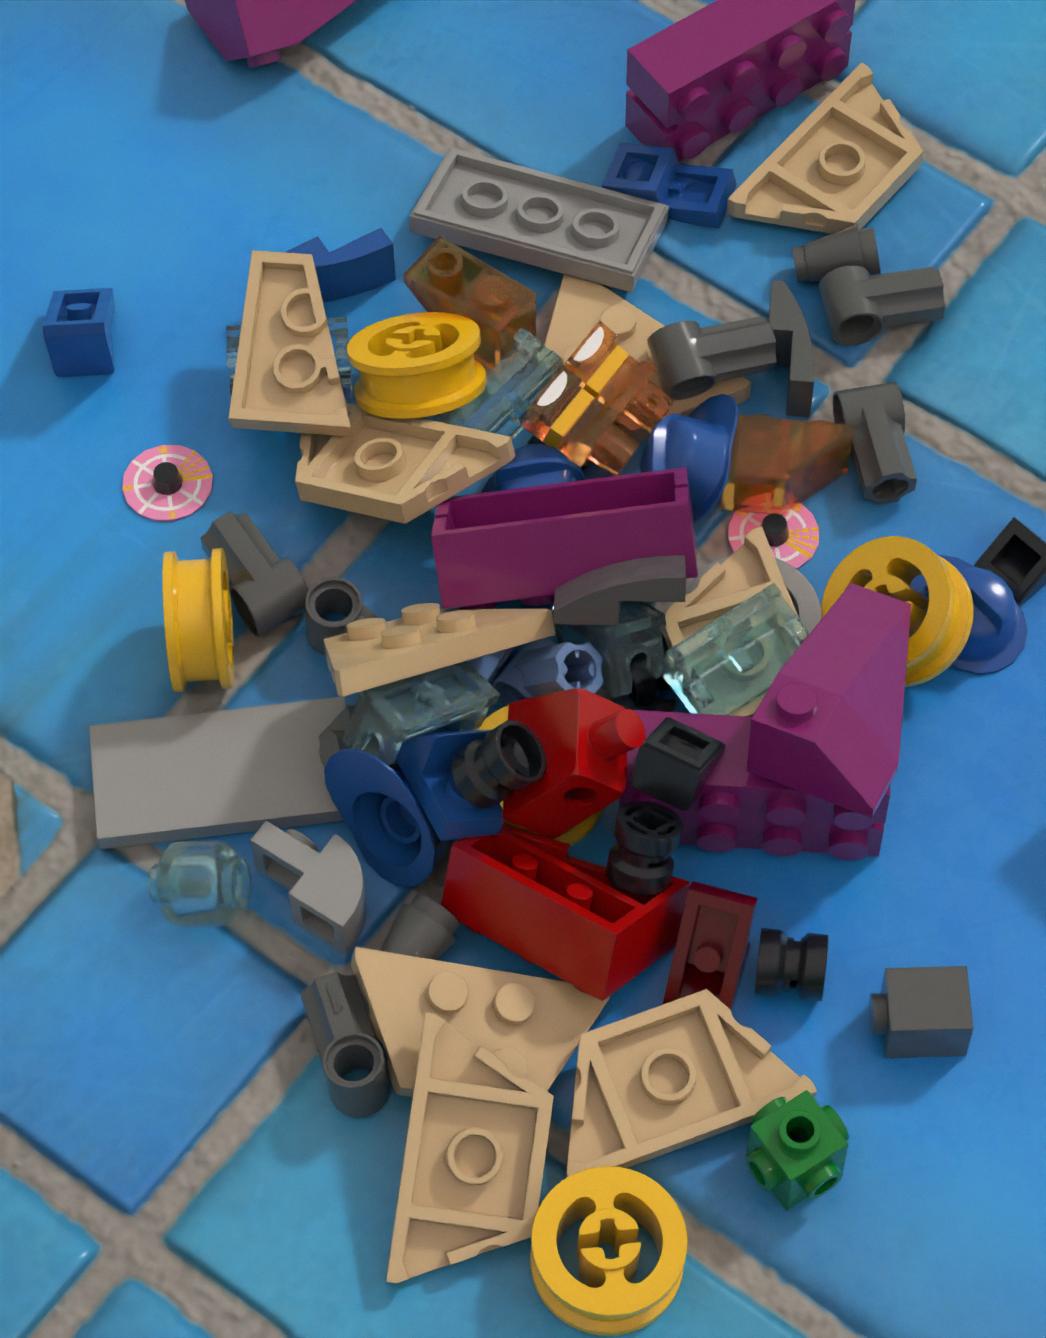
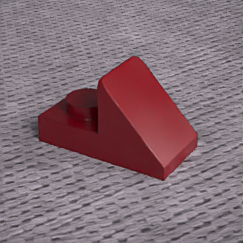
(711, 944)

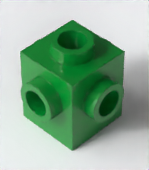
(791, 1167)

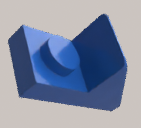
(80, 332)
(428, 771)

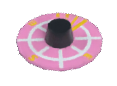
(167, 483)
(790, 536)

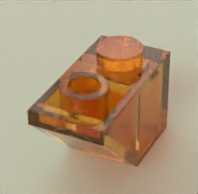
(463, 285)
(783, 462)

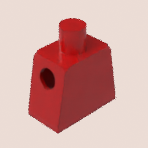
(584, 754)

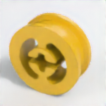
(417, 365)
(889, 568)
(198, 620)
(611, 1204)

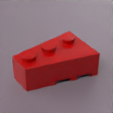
(560, 909)

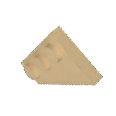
(286, 353)

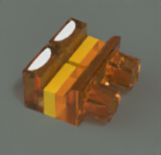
(590, 397)

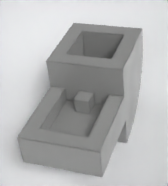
(323, 886)

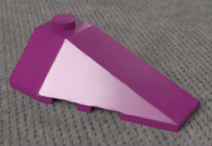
(261, 26)
(838, 705)

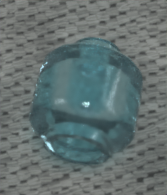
(200, 883)

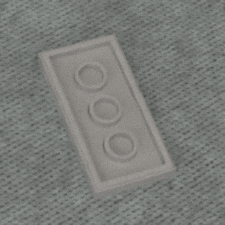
(540, 219)
(211, 773)

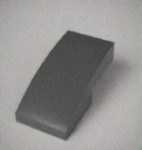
(792, 348)
(596, 594)

